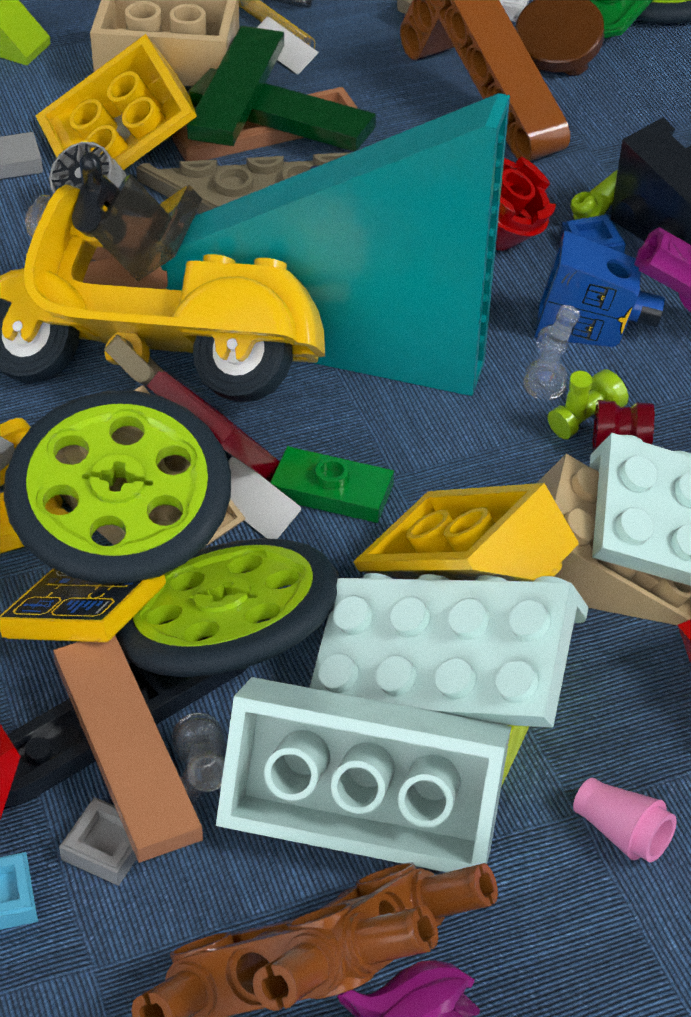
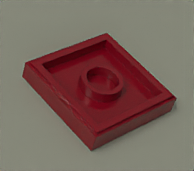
(228, 434)

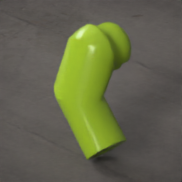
(595, 201)

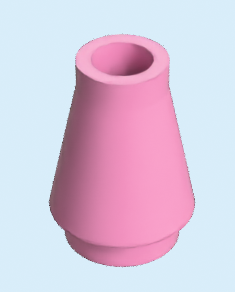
(628, 819)

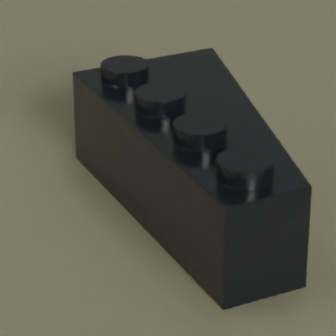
(654, 183)

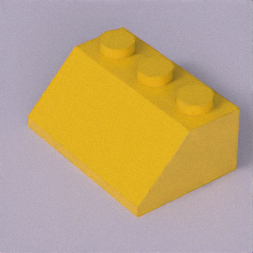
(475, 533)

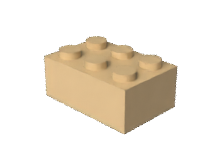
(186, 32)

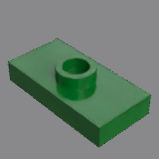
(334, 484)

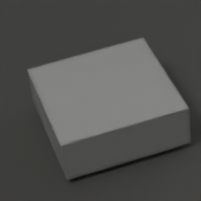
(19, 156)
(99, 843)

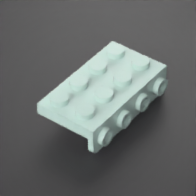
(643, 507)
(452, 645)

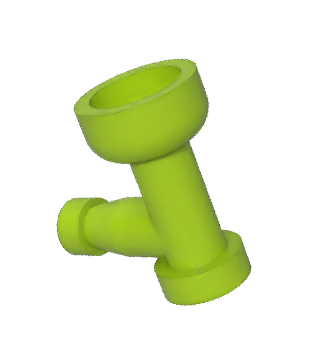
(582, 400)

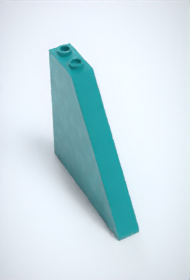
(386, 246)

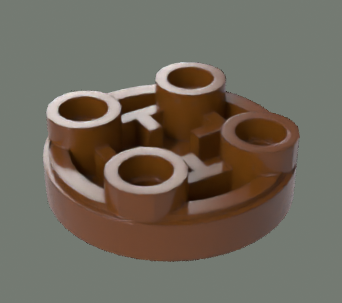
(561, 34)

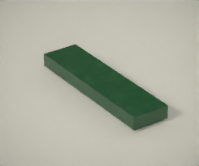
(236, 86)
(303, 115)

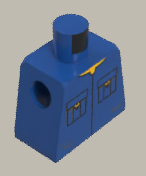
(601, 287)

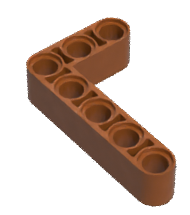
(496, 65)

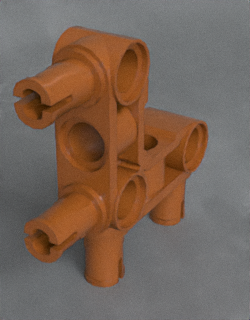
(321, 952)

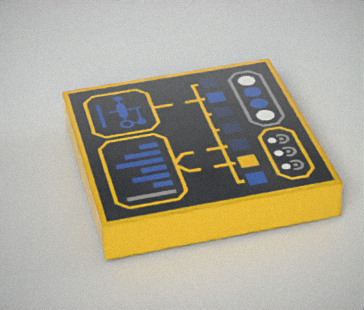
(76, 609)

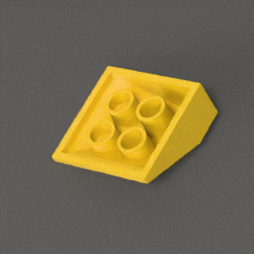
(131, 84)

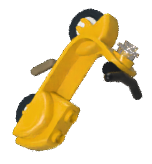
(233, 317)

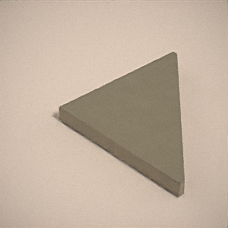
(227, 182)

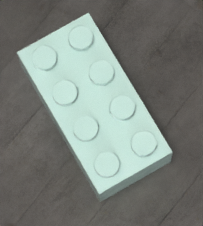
(362, 775)

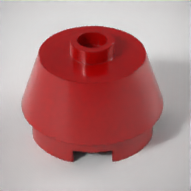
(523, 203)

